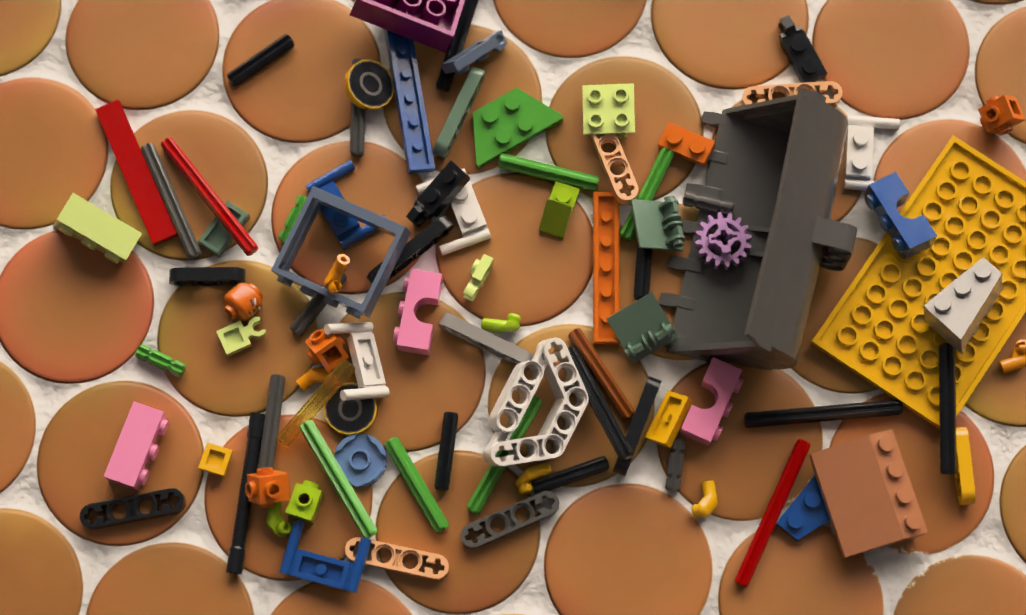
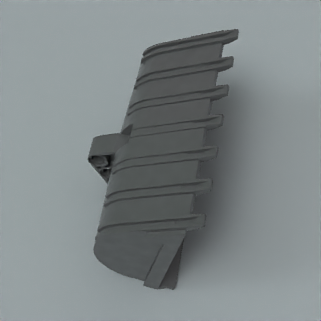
(782, 174)

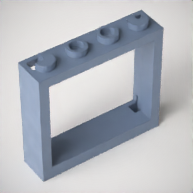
(300, 230)

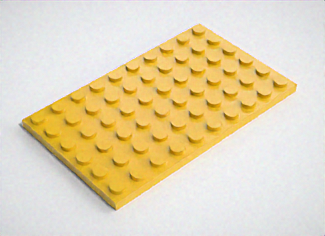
(881, 319)

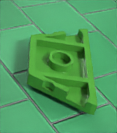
(509, 123)

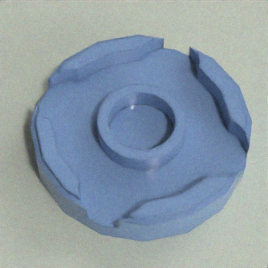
(361, 459)

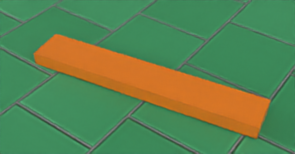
(605, 267)

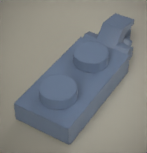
(475, 52)

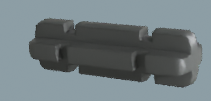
(708, 203)
(675, 465)

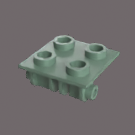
(658, 224)
(642, 327)

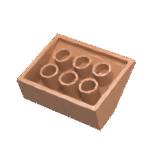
(868, 493)

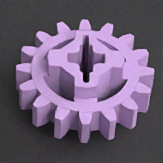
(732, 238)

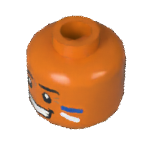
(243, 301)

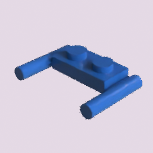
(345, 228)
(323, 568)

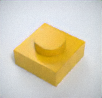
(216, 459)

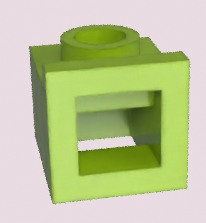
(308, 511)

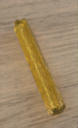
(316, 402)

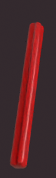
(209, 196)
(772, 513)

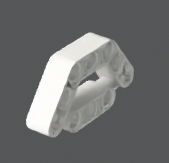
(540, 364)

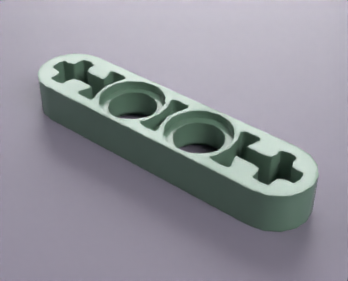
(459, 112)

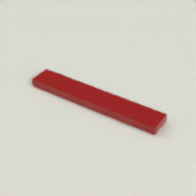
(136, 172)

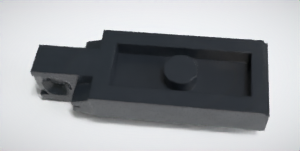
(800, 52)
(438, 194)

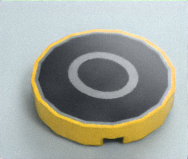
(369, 85)
(350, 415)

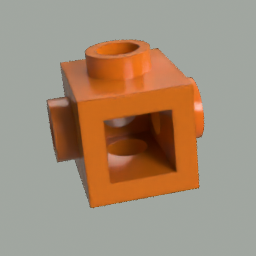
(1001, 114)
(326, 349)
(267, 487)

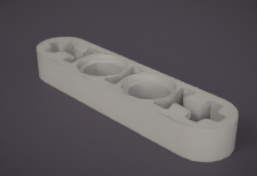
(484, 340)

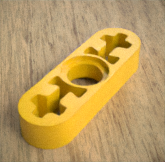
(964, 476)

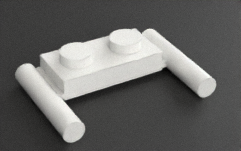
(860, 149)
(468, 216)
(364, 358)

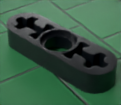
(207, 276)

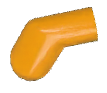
(333, 279)

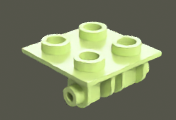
(608, 109)

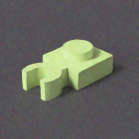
(480, 272)
(236, 337)

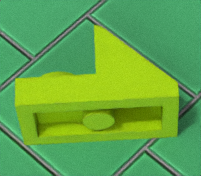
(559, 209)

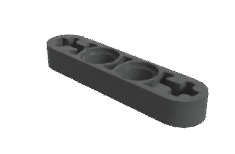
(508, 516)

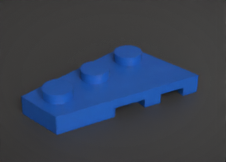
(805, 512)

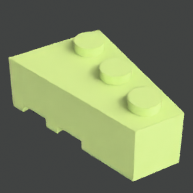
(97, 229)

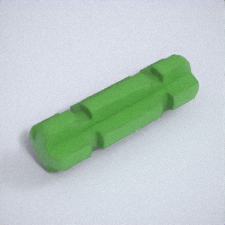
(292, 218)
(160, 360)

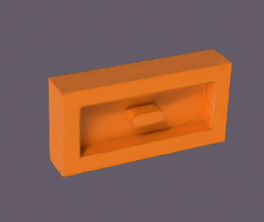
(687, 144)

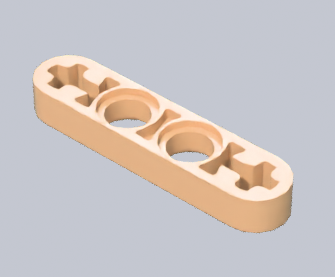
(792, 89)
(616, 158)
(398, 555)

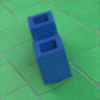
(907, 235)

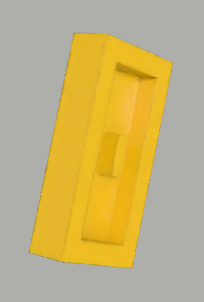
(669, 419)

